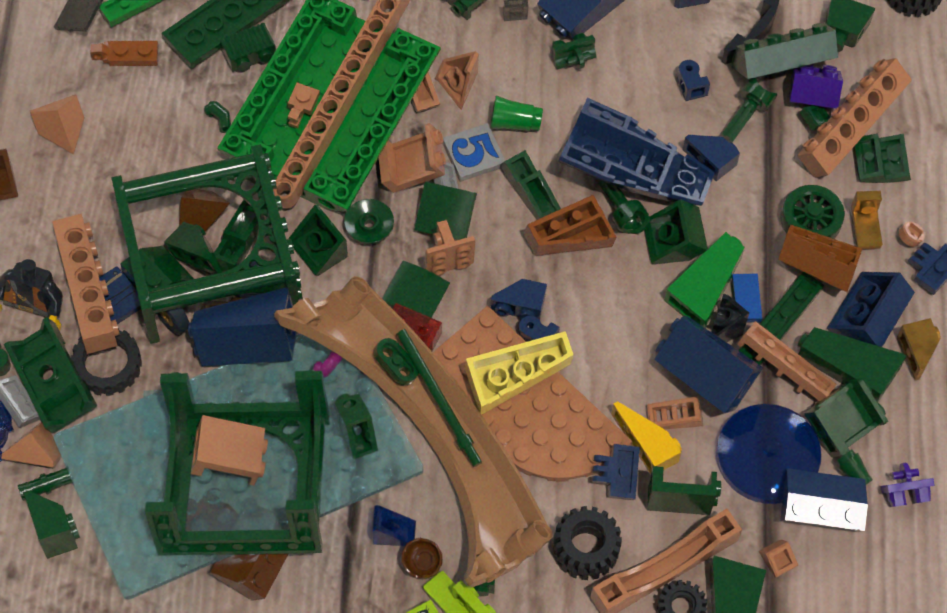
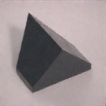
(730, 319)

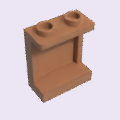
(412, 160)
(229, 448)

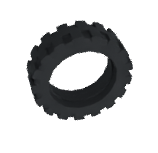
(117, 382)

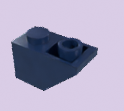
(520, 299)

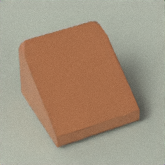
(779, 557)

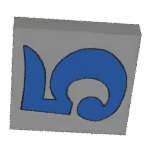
(473, 152)

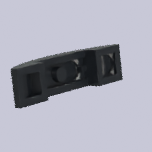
(758, 32)

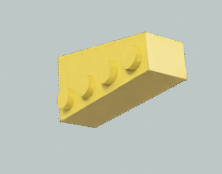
(513, 369)

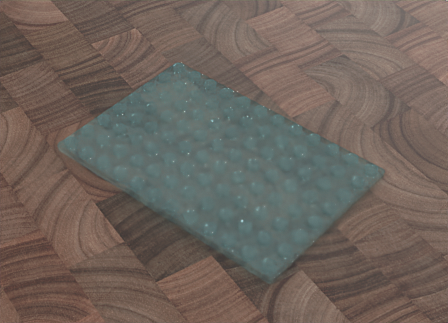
(124, 456)

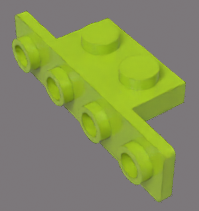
(455, 597)

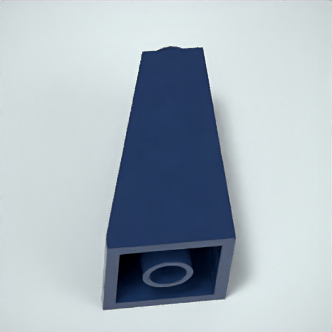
(575, 15)
(243, 331)
(707, 364)

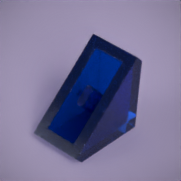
(392, 527)

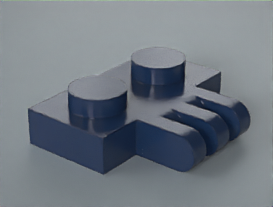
(931, 267)
(619, 471)

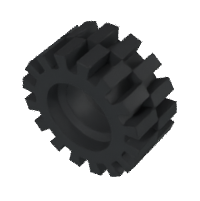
(681, 590)

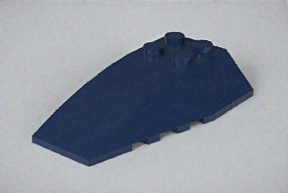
(626, 156)

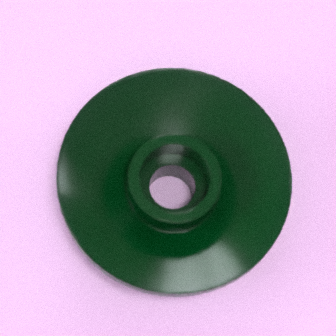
(367, 212)

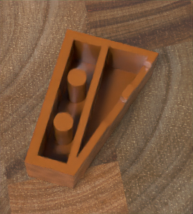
(571, 229)
(820, 256)

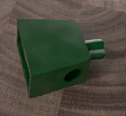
(849, 20)
(353, 412)

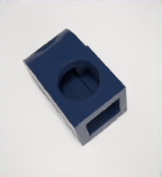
(690, 82)
(532, 329)

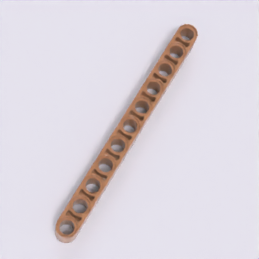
(341, 101)

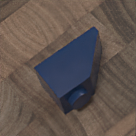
(712, 152)

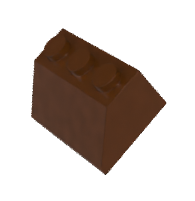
(249, 573)

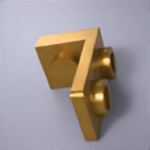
(866, 220)

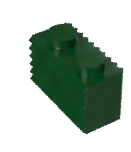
(248, 47)

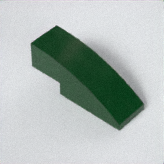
(530, 185)
(237, 237)

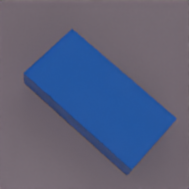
(747, 294)

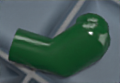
(216, 109)

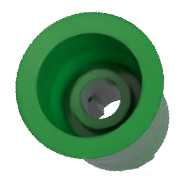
(515, 115)

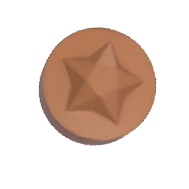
(911, 234)

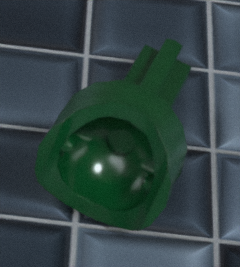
(754, 98)
(626, 211)

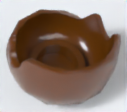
(422, 558)

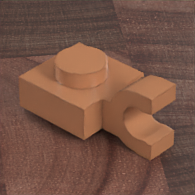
(301, 101)

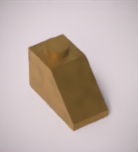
(918, 344)

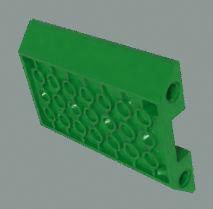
(312, 57)

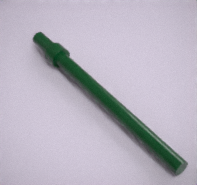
(463, 440)

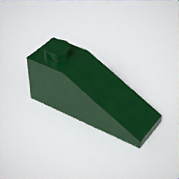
(191, 247)

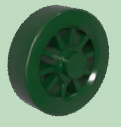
(813, 214)

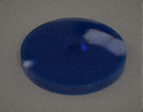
(759, 447)

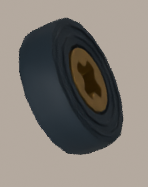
(174, 320)

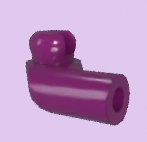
(328, 365)

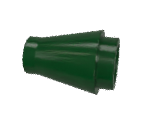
(853, 466)

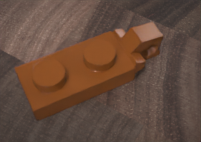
(126, 53)

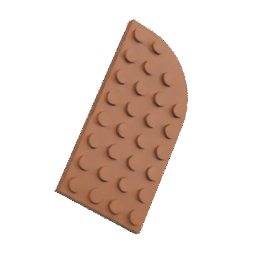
(545, 428)

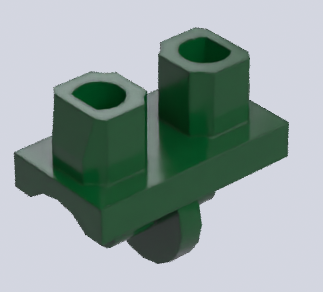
(574, 52)

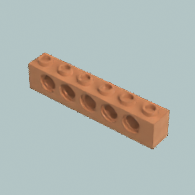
(854, 117)
(84, 283)

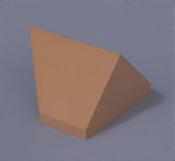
(458, 76)
(60, 122)
(34, 448)

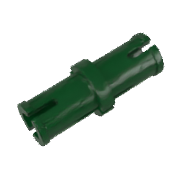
(45, 483)

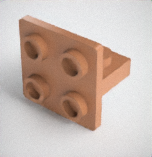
(449, 253)

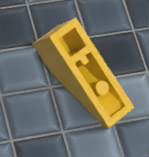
(655, 443)

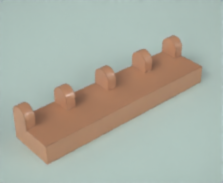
(787, 362)

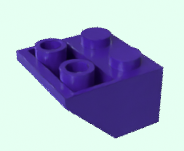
(816, 85)

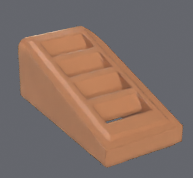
(684, 404)

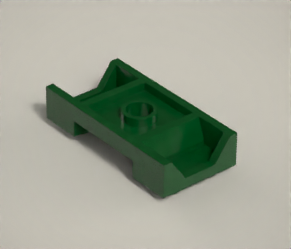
(61, 396)

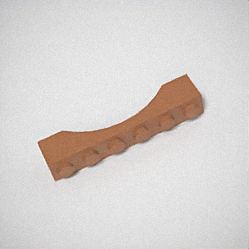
(634, 584)

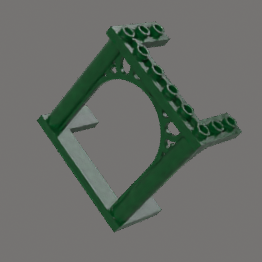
(241, 279)
(169, 518)

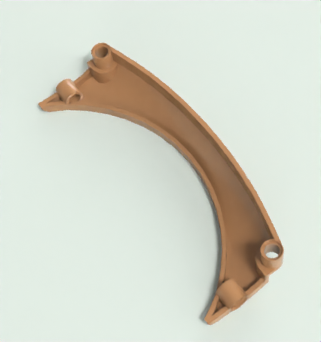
(496, 503)

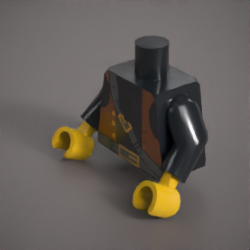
(31, 290)

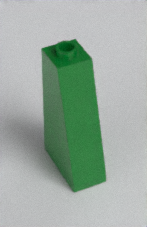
(705, 281)

